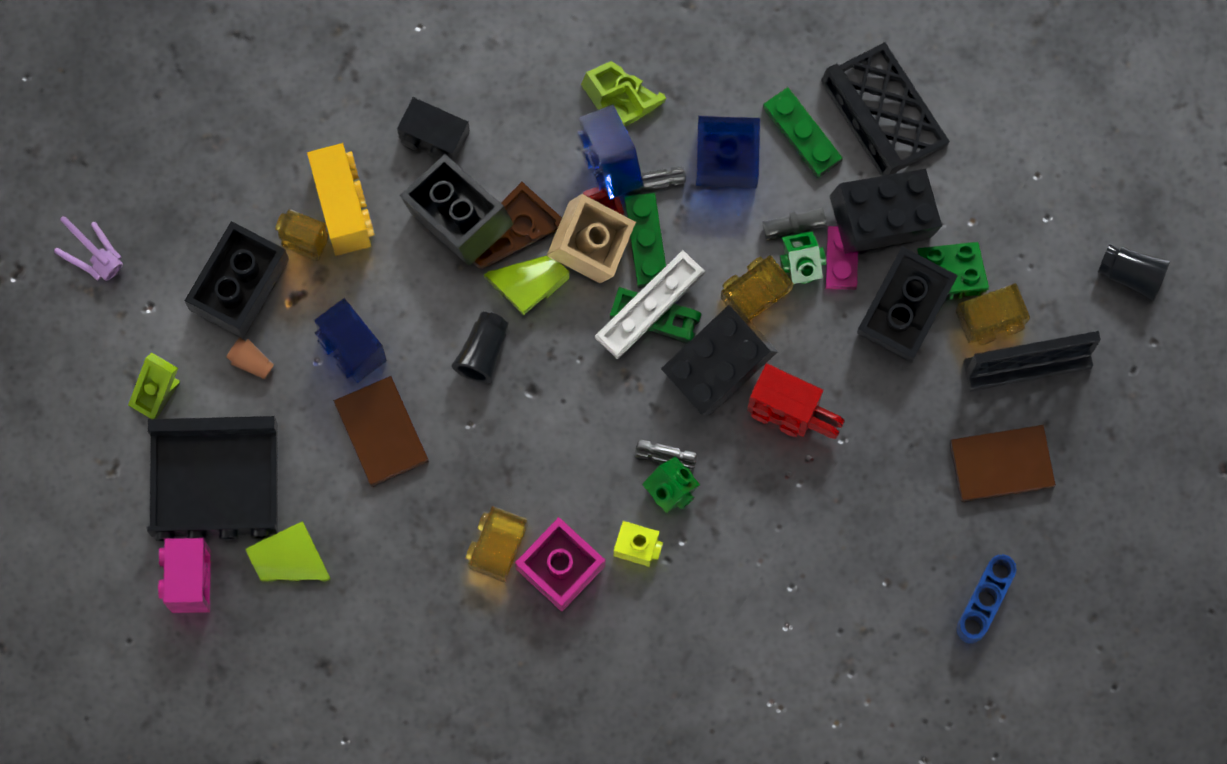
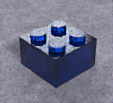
(610, 152)
(727, 152)
(350, 340)

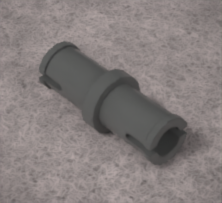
(794, 223)

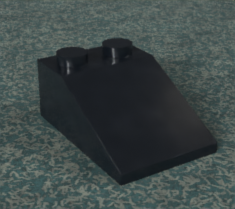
(907, 304)

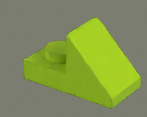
(154, 386)

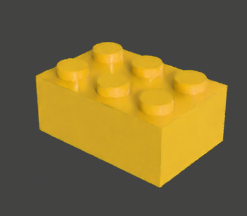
(341, 198)

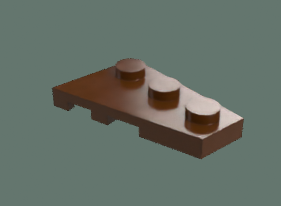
(531, 219)

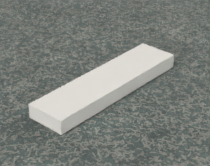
(650, 304)

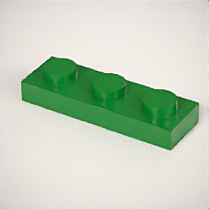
(802, 132)
(645, 237)

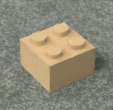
(591, 238)

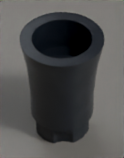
(1134, 270)
(482, 348)

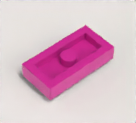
(840, 266)

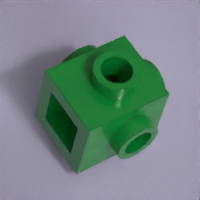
(802, 258)
(671, 485)

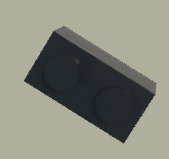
(432, 130)

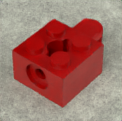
(791, 404)

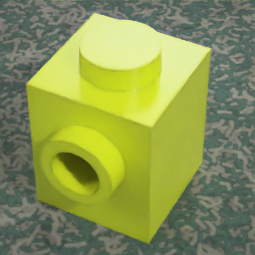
(637, 544)

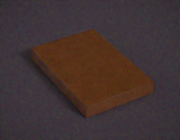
(381, 431)
(1002, 463)

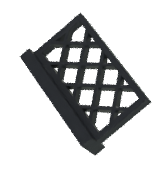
(861, 118)
(1031, 361)

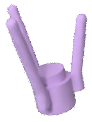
(105, 263)

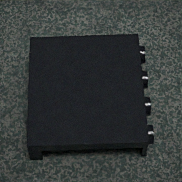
(213, 477)

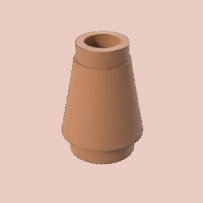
(249, 358)

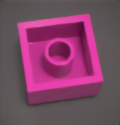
(560, 564)
(186, 575)

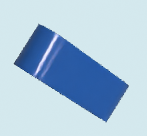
(997, 588)

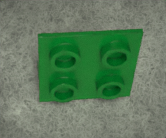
(963, 261)

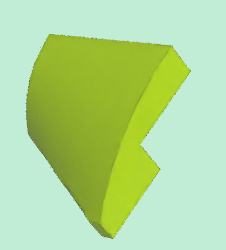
(611, 85)
(528, 281)
(288, 556)

